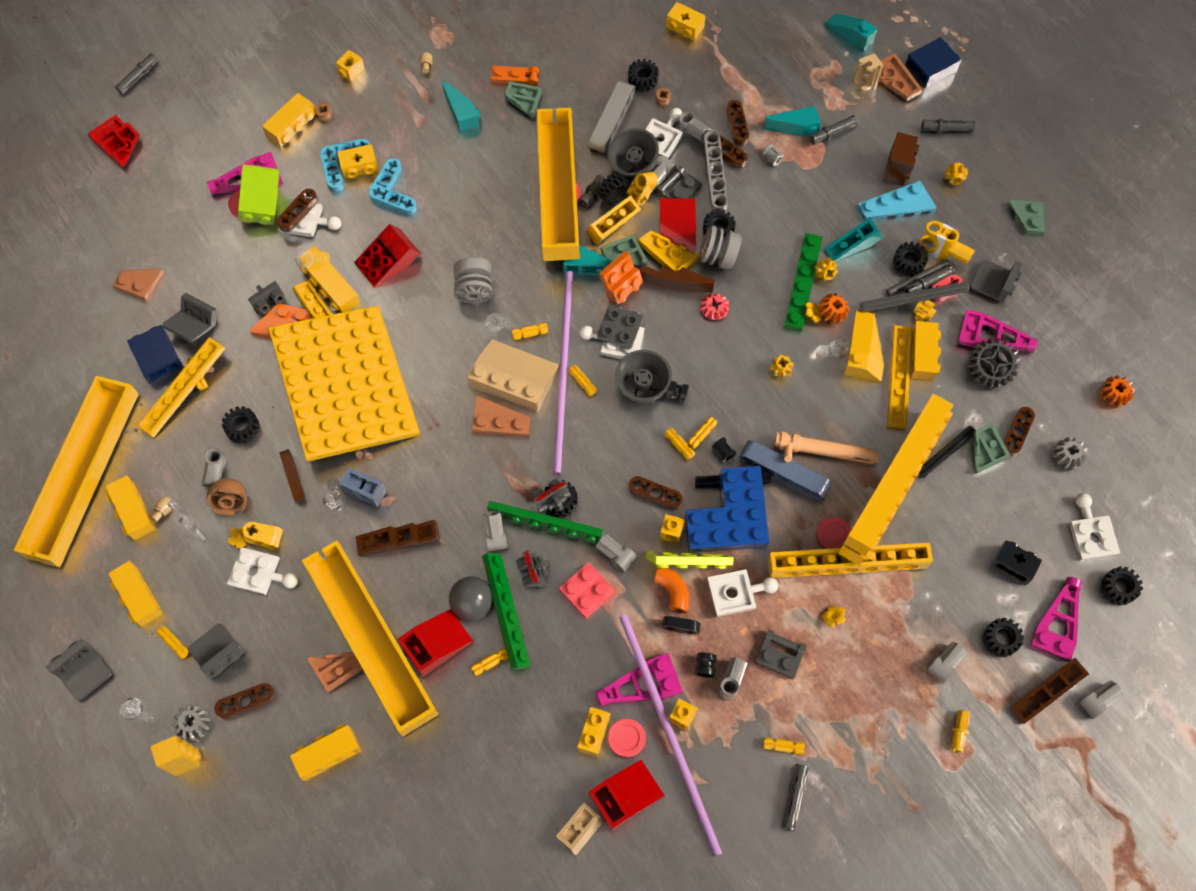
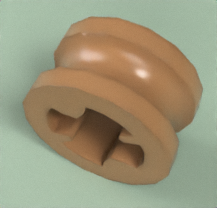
(663, 101)
(323, 107)

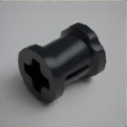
(724, 450)

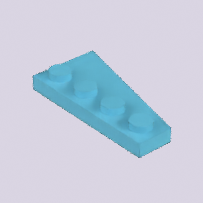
(898, 202)

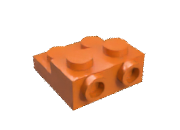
(620, 278)

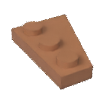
(898, 78)
(499, 420)

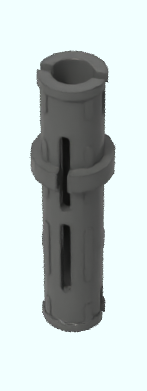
(140, 70)
(947, 125)
(827, 132)
(924, 283)
(795, 797)

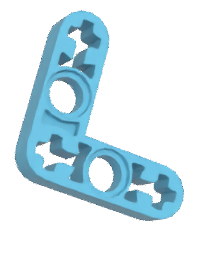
(333, 149)
(387, 193)

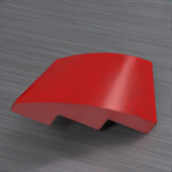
(115, 139)
(678, 221)

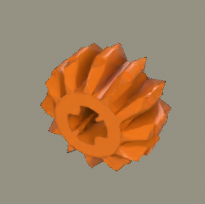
(833, 308)
(1117, 391)

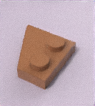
(138, 282)
(335, 669)

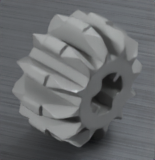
(1069, 453)
(199, 720)

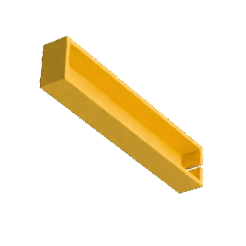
(557, 185)
(76, 472)
(897, 481)
(370, 639)

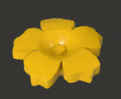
(812, 310)
(237, 538)
(835, 615)

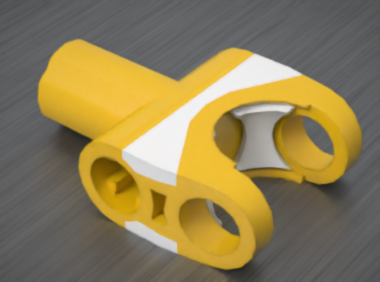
(945, 243)

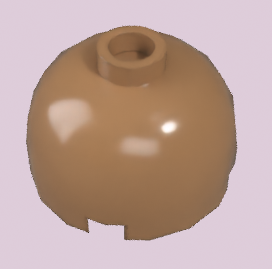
(227, 496)

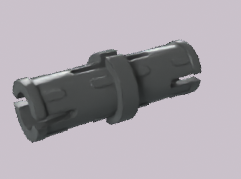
(591, 191)

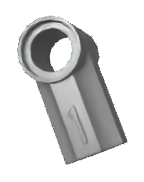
(692, 126)
(663, 169)
(213, 470)
(495, 535)
(619, 555)
(944, 665)
(733, 678)
(1097, 701)

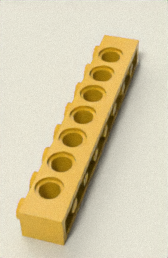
(829, 562)

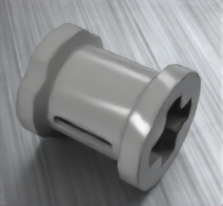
(772, 154)

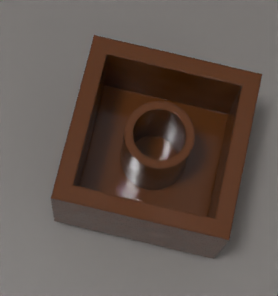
(901, 159)

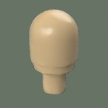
(425, 62)
(161, 509)

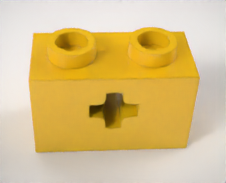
(685, 21)
(357, 161)
(593, 732)

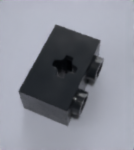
(1024, 569)

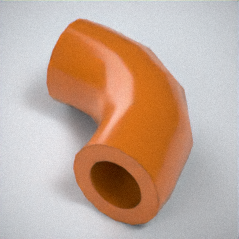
(676, 588)

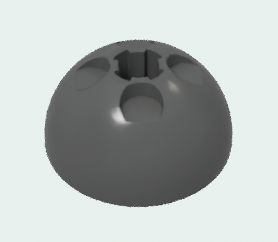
(633, 152)
(642, 368)

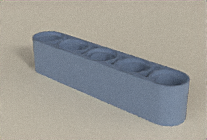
(788, 473)

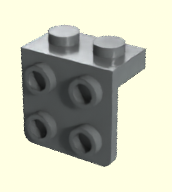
(996, 280)
(193, 319)
(620, 326)
(215, 651)
(79, 669)

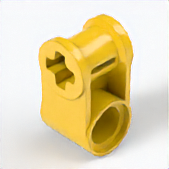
(642, 187)
(265, 535)

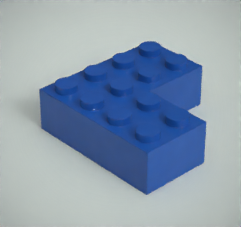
(739, 522)

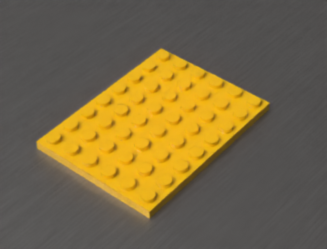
(343, 383)

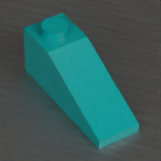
(853, 29)
(462, 108)
(795, 122)
(855, 240)
(589, 262)

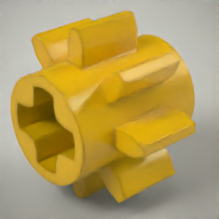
(956, 173)
(826, 269)
(924, 311)
(781, 366)

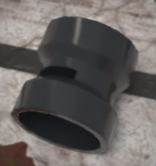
(681, 393)
(705, 665)

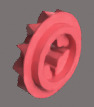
(710, 312)

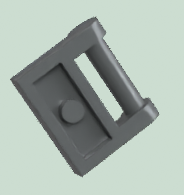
(684, 189)
(778, 660)

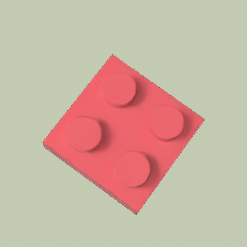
(587, 590)

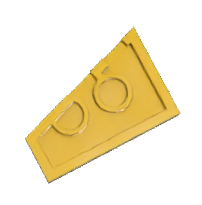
(667, 253)

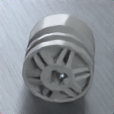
(720, 247)
(473, 280)

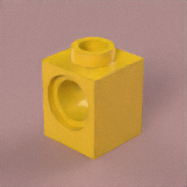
(350, 65)
(671, 529)
(682, 714)

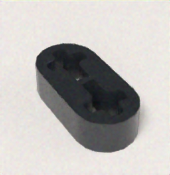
(681, 625)

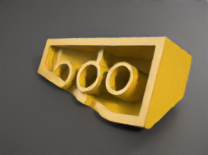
(864, 350)

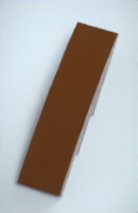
(683, 281)
(397, 538)
(1049, 690)

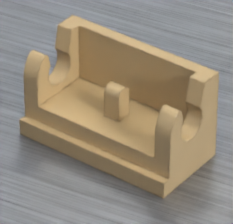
(868, 72)
(579, 828)

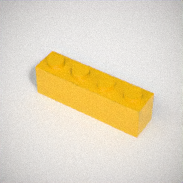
(331, 285)

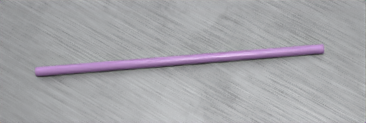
(563, 374)
(671, 736)

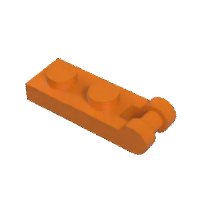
(504, 74)

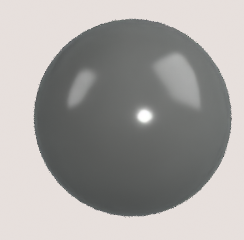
(471, 599)

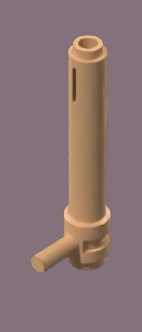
(796, 443)

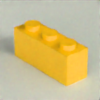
(289, 119)
(613, 220)
(925, 351)
(129, 508)
(134, 594)
(325, 752)
(175, 756)

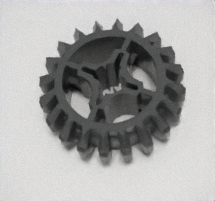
(1001, 363)

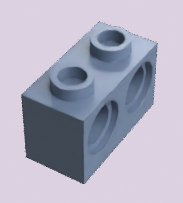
(362, 487)

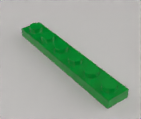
(803, 282)
(552, 524)
(506, 611)

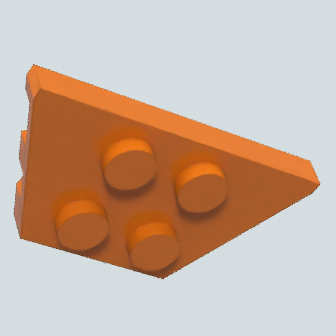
(279, 315)

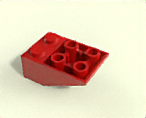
(386, 255)
(435, 641)
(625, 795)

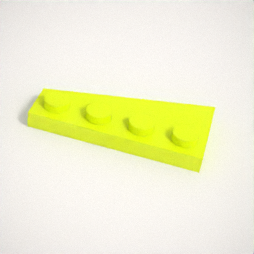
(668, 558)

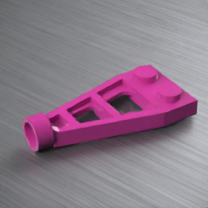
(265, 160)
(972, 327)
(1053, 643)
(665, 677)

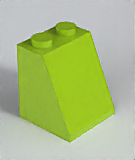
(258, 194)

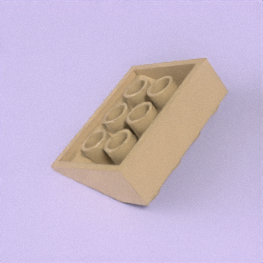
(512, 375)

